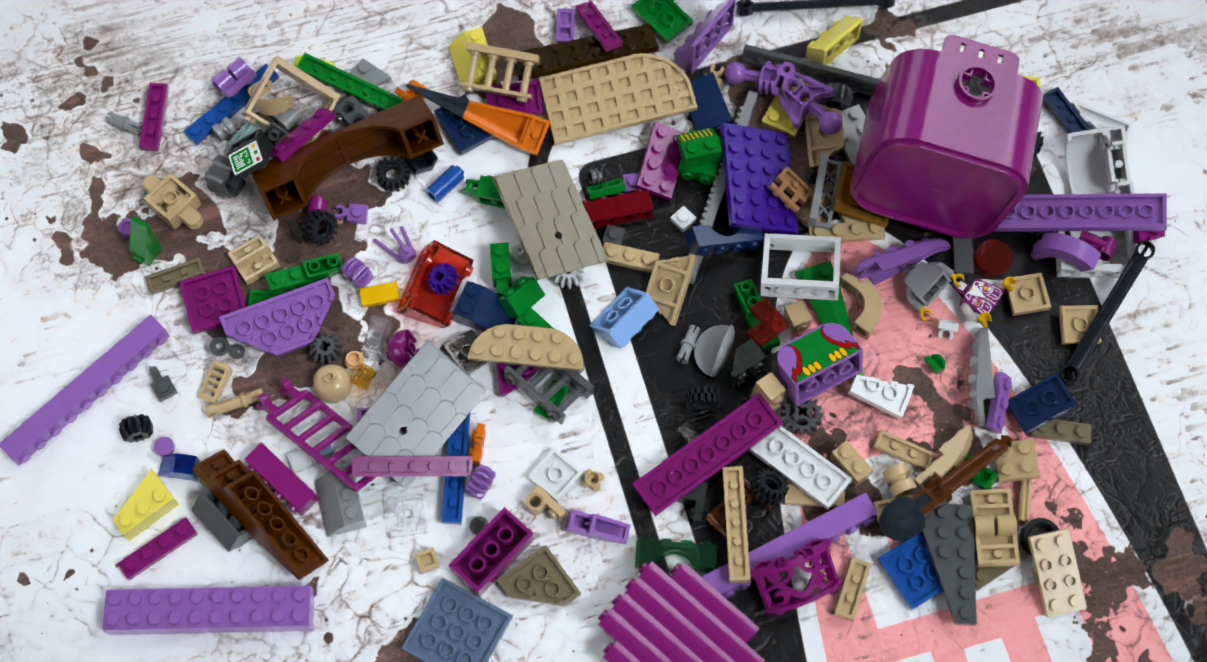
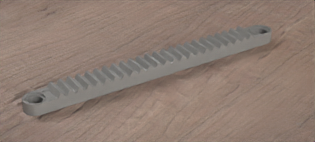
(718, 191)

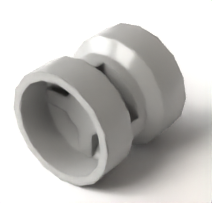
(223, 129)

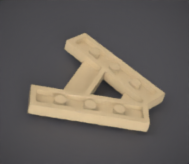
(850, 230)

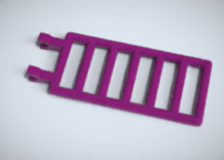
(296, 397)

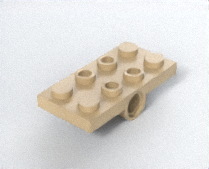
(994, 528)
(1056, 572)

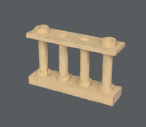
(494, 54)

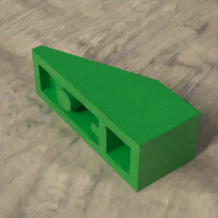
(143, 242)

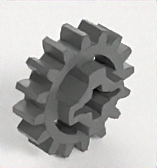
(802, 422)

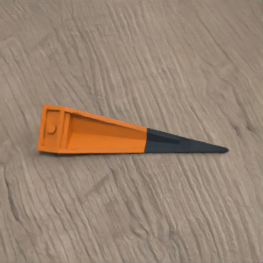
(513, 127)

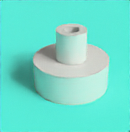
(518, 254)

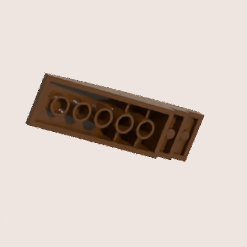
(260, 513)

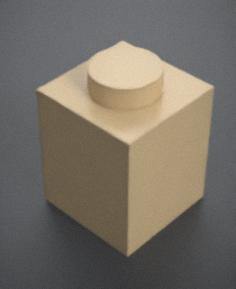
(797, 316)

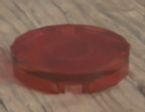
(994, 257)

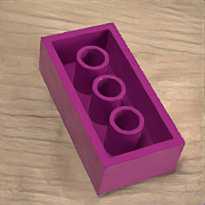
(491, 552)

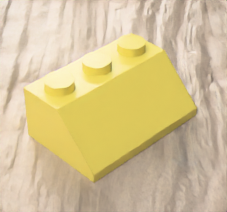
(835, 40)
(462, 58)

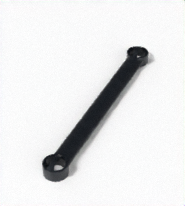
(748, 7)
(1106, 312)

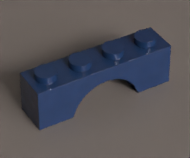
(704, 240)

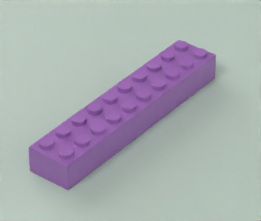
(208, 610)

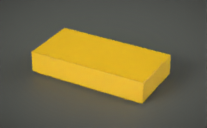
(379, 294)

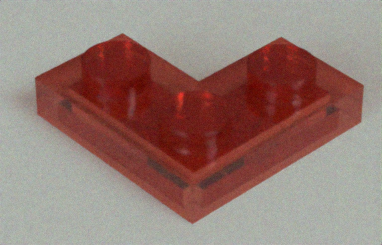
(770, 324)

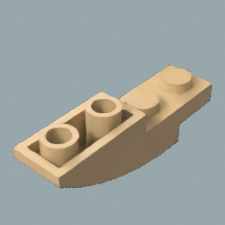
(951, 455)

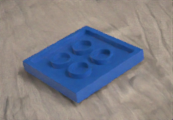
(912, 571)

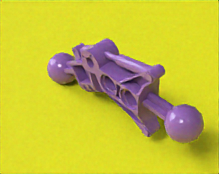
(770, 81)

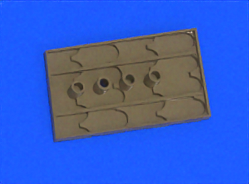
(547, 203)

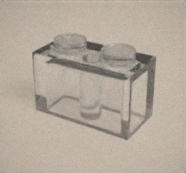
(377, 338)

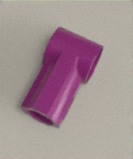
(1105, 245)

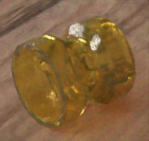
(363, 376)

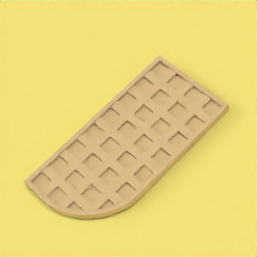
(615, 96)

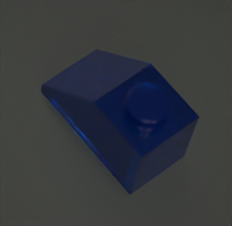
(178, 466)

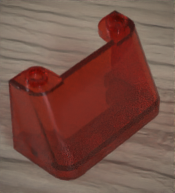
(422, 303)

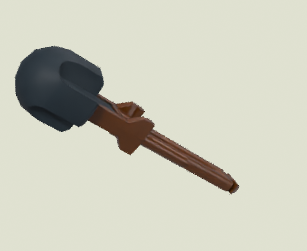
(906, 515)

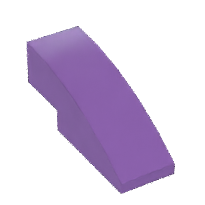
(597, 527)

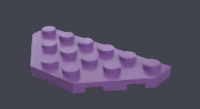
(282, 321)

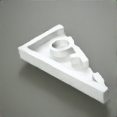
(1099, 119)

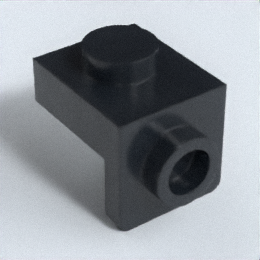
(423, 162)

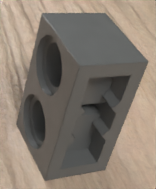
(350, 104)

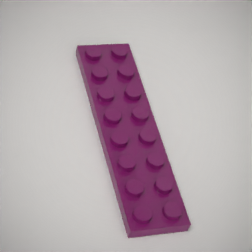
(707, 454)

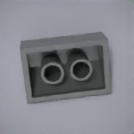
(220, 521)

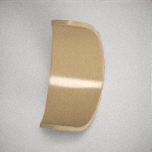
(271, 106)

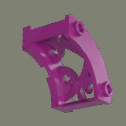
(813, 552)

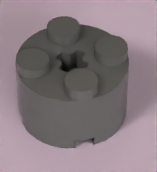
(221, 179)

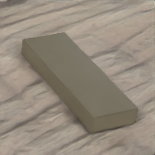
(170, 277)

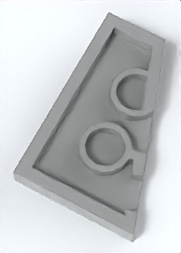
(366, 72)

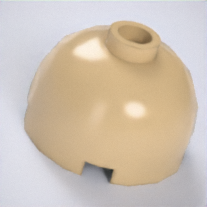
(332, 383)

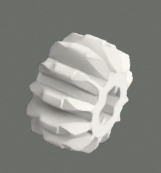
(569, 279)

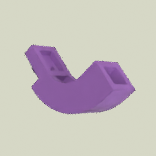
(1068, 248)

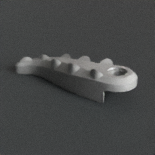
(982, 377)

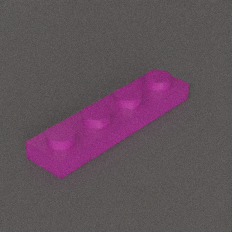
(598, 26)
(154, 117)
(302, 134)
(157, 548)

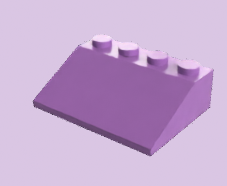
(706, 36)

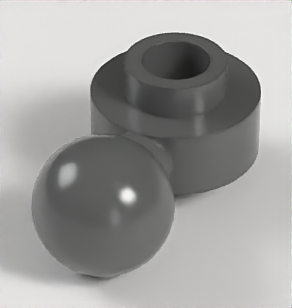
(236, 351)

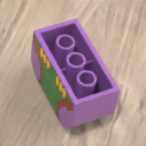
(818, 361)

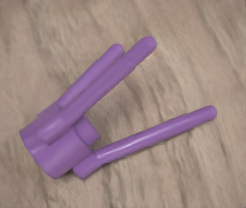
(405, 253)

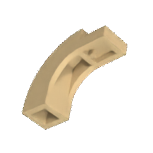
(870, 303)

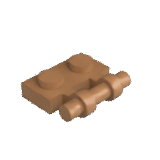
(793, 186)

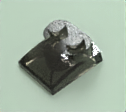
(458, 349)

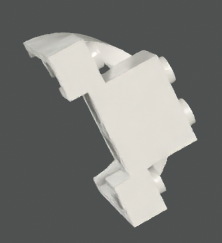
(1095, 168)

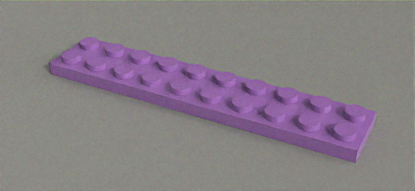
(1088, 213)

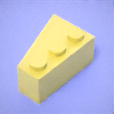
(145, 506)

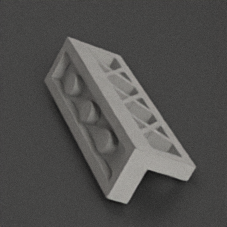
(819, 188)

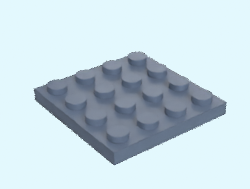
(456, 627)

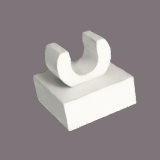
(947, 325)

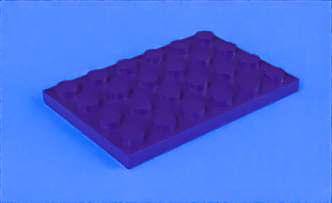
(750, 165)

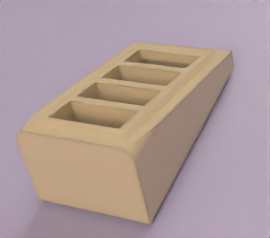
(215, 366)

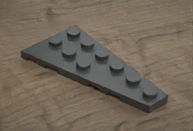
(951, 549)

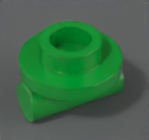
(935, 362)

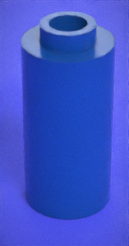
(445, 183)

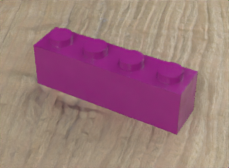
(281, 479)

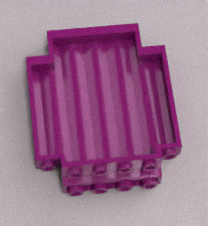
(675, 621)

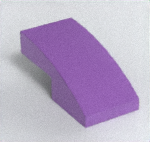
(565, 25)

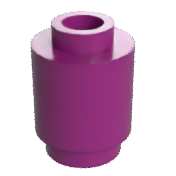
(317, 202)

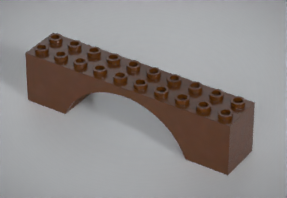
(398, 131)

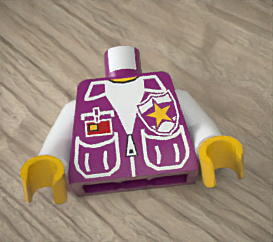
(982, 298)

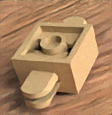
(172, 201)

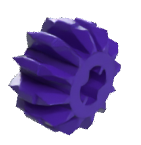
(443, 278)

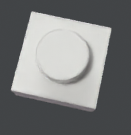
(683, 219)

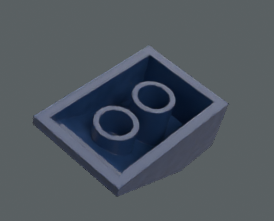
(480, 308)

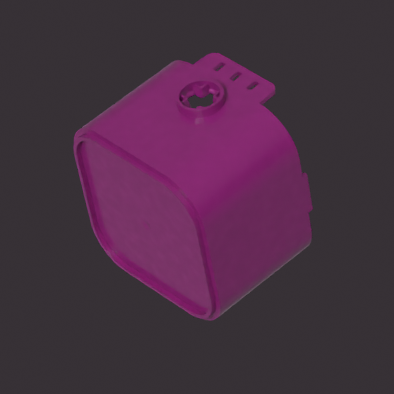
(937, 150)

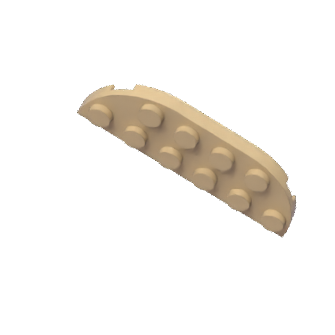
(527, 347)

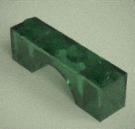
(700, 555)

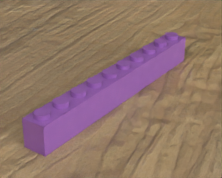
(84, 390)
(830, 525)

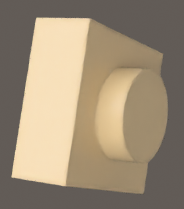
(427, 560)

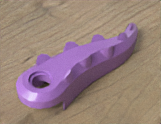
(896, 259)

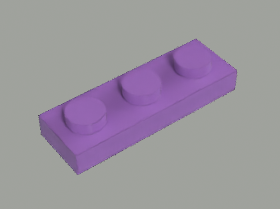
(999, 404)

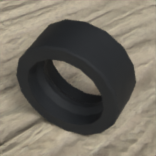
(1038, 522)

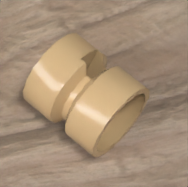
(899, 479)

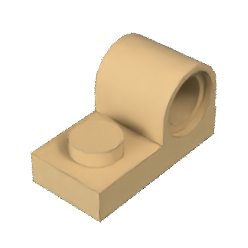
(555, 511)

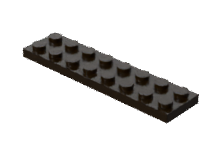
(588, 51)

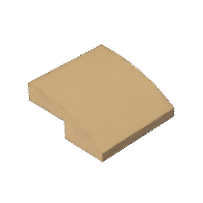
(254, 259)

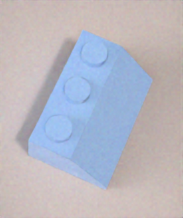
(624, 317)

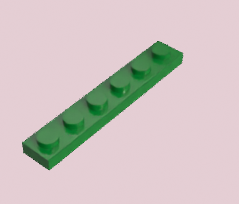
(347, 83)

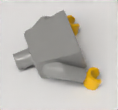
(927, 282)

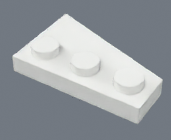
(883, 395)

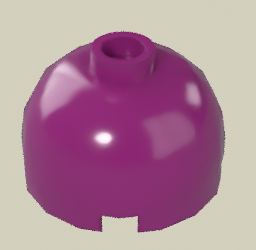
(401, 348)

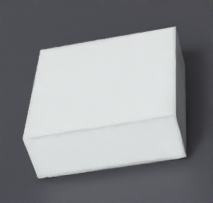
(299, 461)

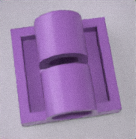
(232, 80)

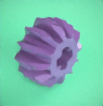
(357, 272)
(480, 481)

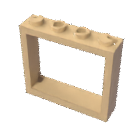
(299, 76)

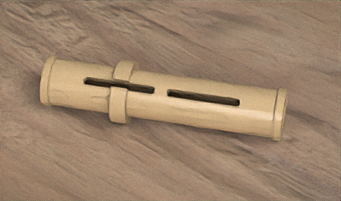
(241, 400)

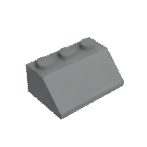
(339, 505)

